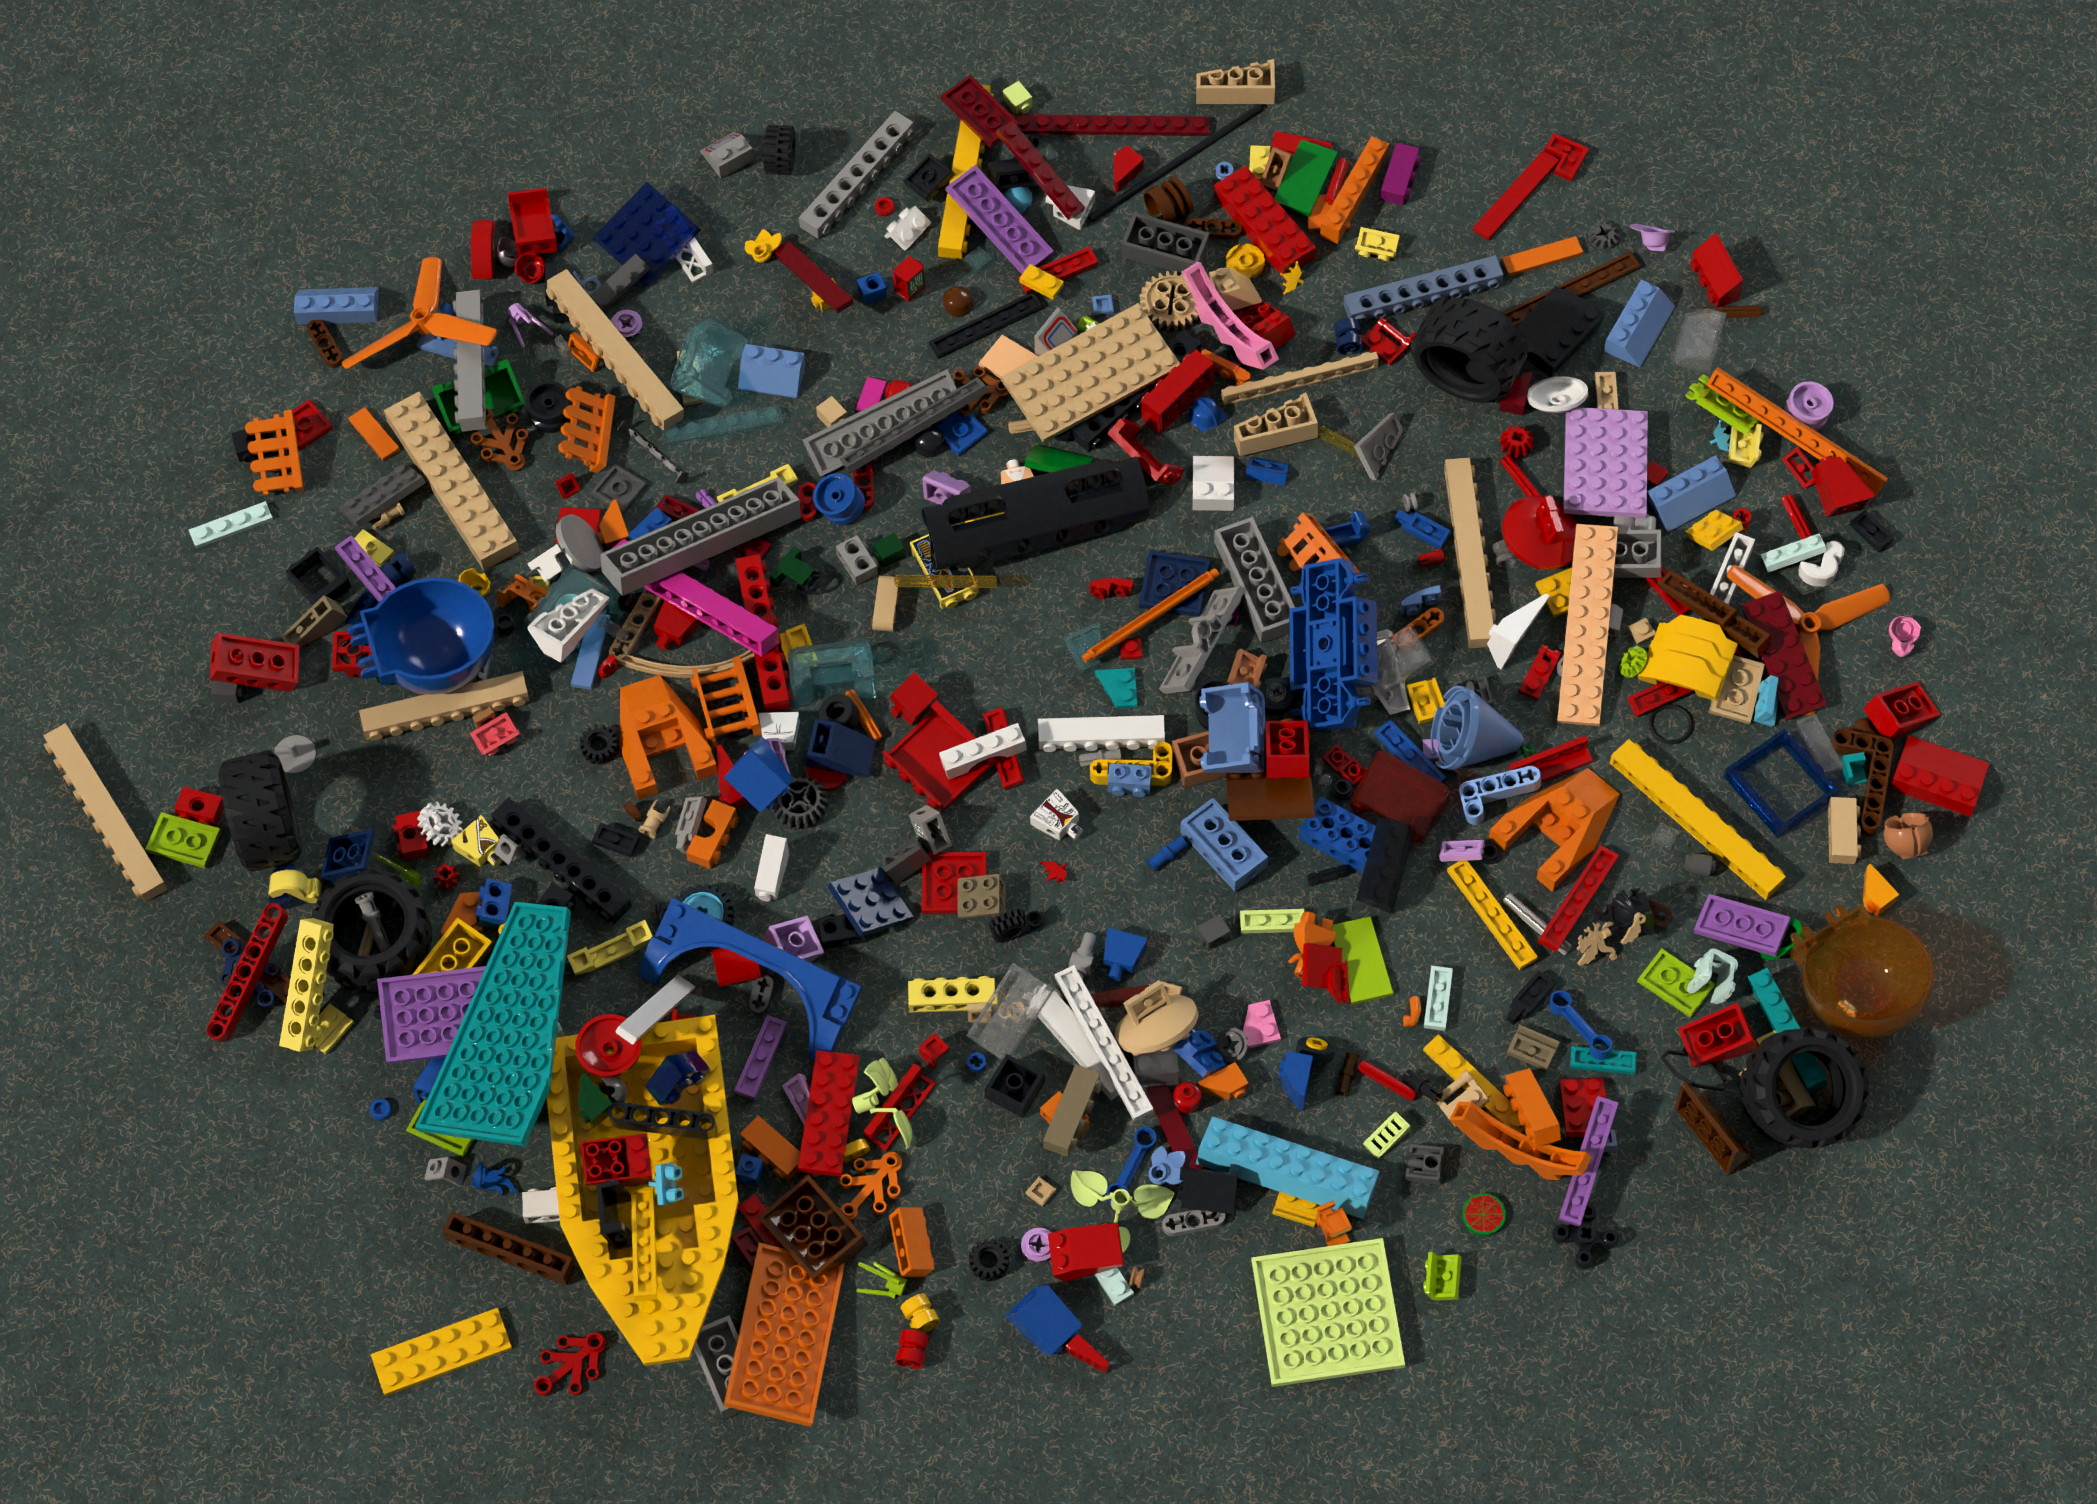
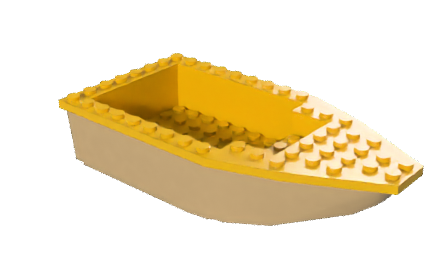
(690, 1232)

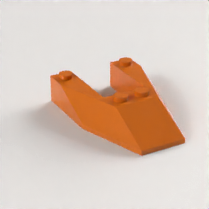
(654, 723)
(1567, 813)

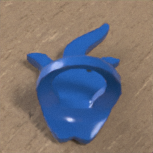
(561, 226)
(489, 1179)

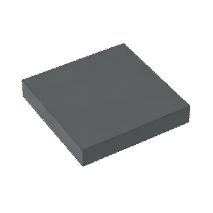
(619, 485)

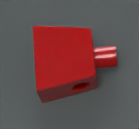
(673, 626)

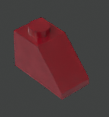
(1516, 398)

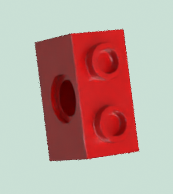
(192, 799)
(410, 848)

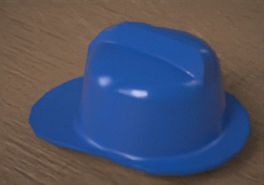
(1206, 414)

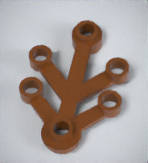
(993, 389)
(502, 442)

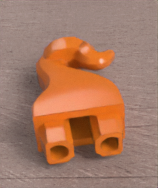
(1308, 932)

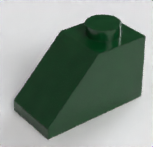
(592, 1102)

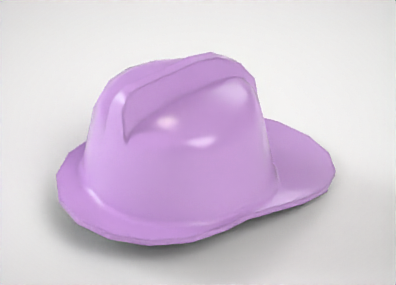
(1653, 237)

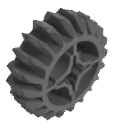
(811, 812)

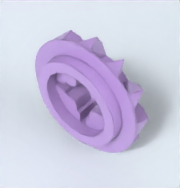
(625, 316)
(1031, 1238)

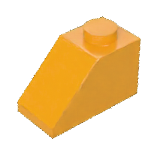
(1877, 892)

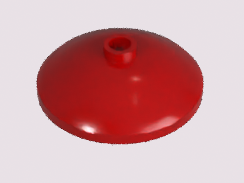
(597, 1038)

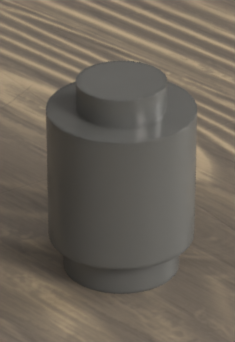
(1699, 864)

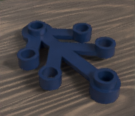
(235, 956)

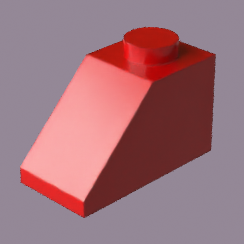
(1126, 166)

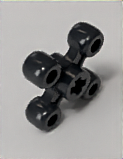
(1586, 1244)

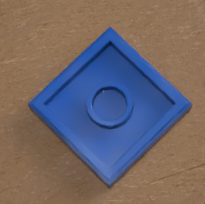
(961, 432)

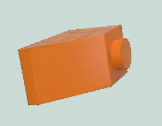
(612, 526)
(1225, 1083)

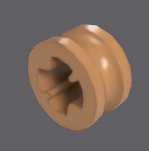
(1137, 1277)

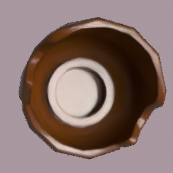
(957, 301)

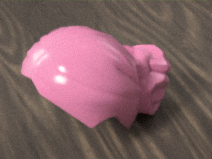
(1906, 630)

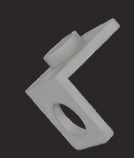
(509, 853)
(441, 1169)

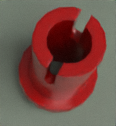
(1432, 557)

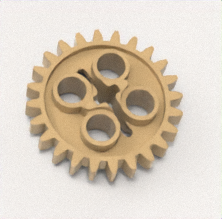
(1152, 299)

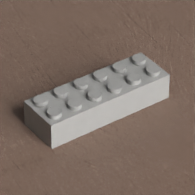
(1256, 574)

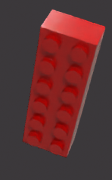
(1264, 220)

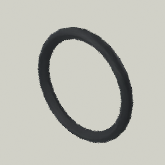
(1671, 707)

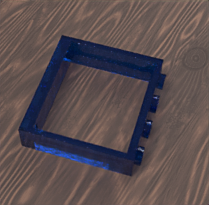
(1755, 801)

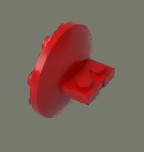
(1540, 532)

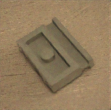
(1533, 1047)

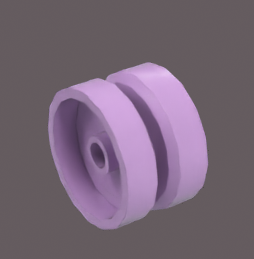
(1810, 404)

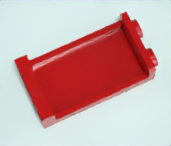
(532, 221)
(1124, 435)

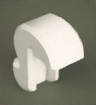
(1827, 572)

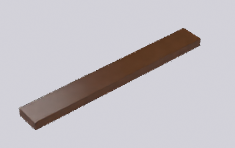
(1581, 284)

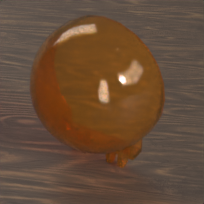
(1863, 973)

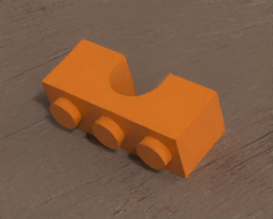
(707, 850)

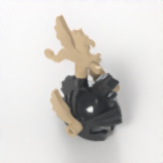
(1624, 918)

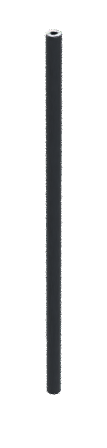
(1174, 163)

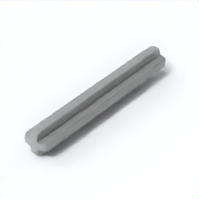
(1531, 919)

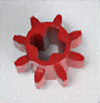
(448, 882)

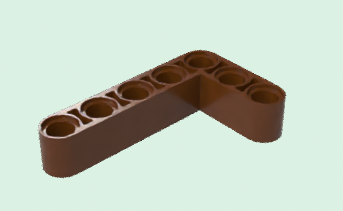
(1875, 777)

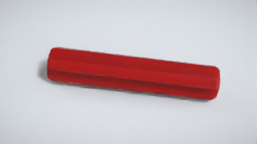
(1337, 180)
(1519, 477)
(1796, 516)
(1387, 1080)

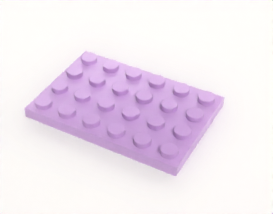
(1605, 462)

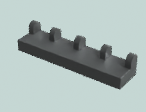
(619, 282)

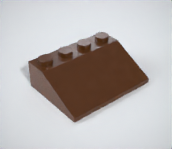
(1263, 798)
(1711, 1128)
(812, 1229)

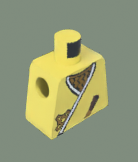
(478, 843)

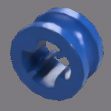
(981, 1058)

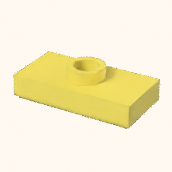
(374, 548)

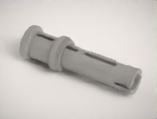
(371, 915)

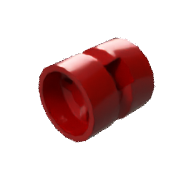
(912, 1347)

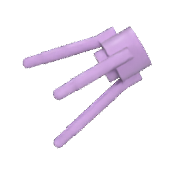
(520, 315)

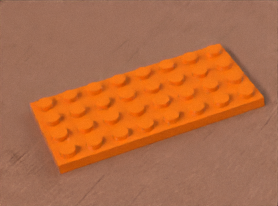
(783, 1338)

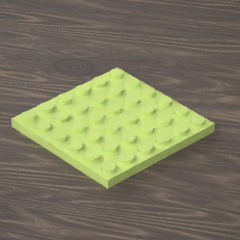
(1327, 1312)

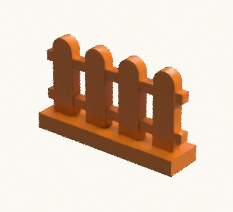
(599, 430)
(279, 444)
(1321, 540)

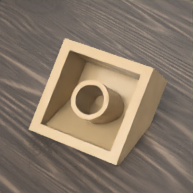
(1234, 288)

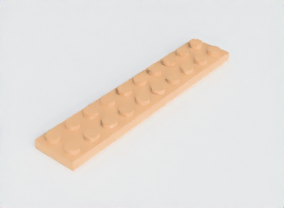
(1587, 625)

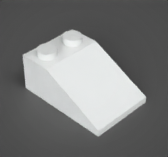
(1213, 483)

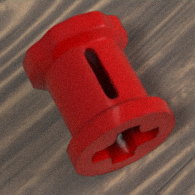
(1745, 518)

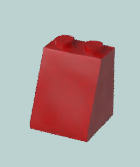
(1839, 487)

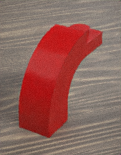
(482, 249)

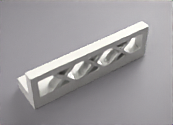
(701, 258)

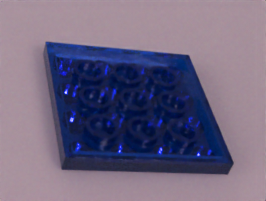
(648, 228)

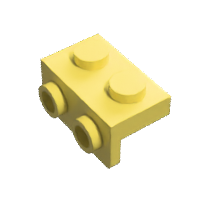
(1377, 243)
(1745, 448)

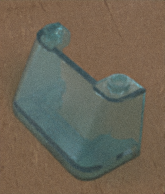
(707, 361)

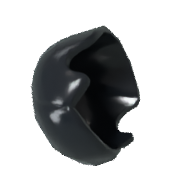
(929, 441)

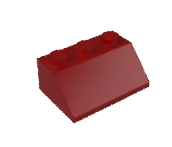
(1717, 272)

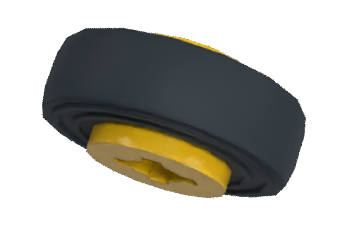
(1318, 1048)

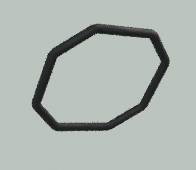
(1704, 1086)

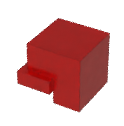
(912, 699)

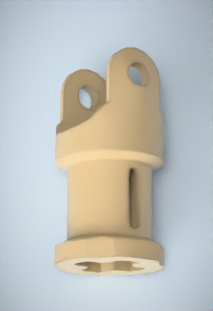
(392, 512)
(653, 821)

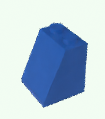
(760, 776)
(1044, 1320)

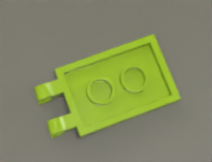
(1721, 406)

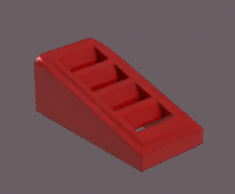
(1085, 1352)

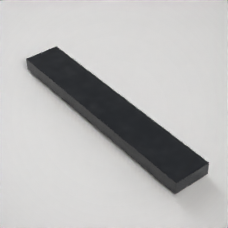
(985, 325)

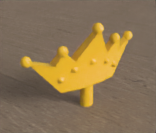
(1292, 278)

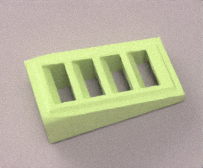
(1405, 1128)

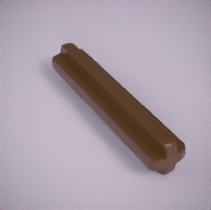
(1739, 311)

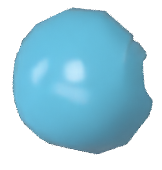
(1019, 197)

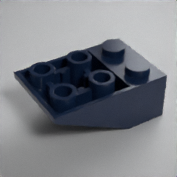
(840, 749)

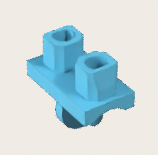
(665, 1183)

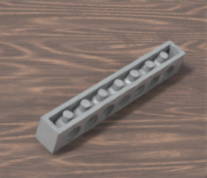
(847, 178)

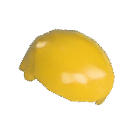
(474, 579)

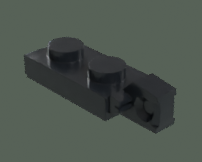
(1530, 996)

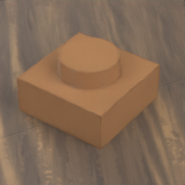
(483, 717)

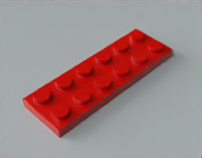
(828, 1113)

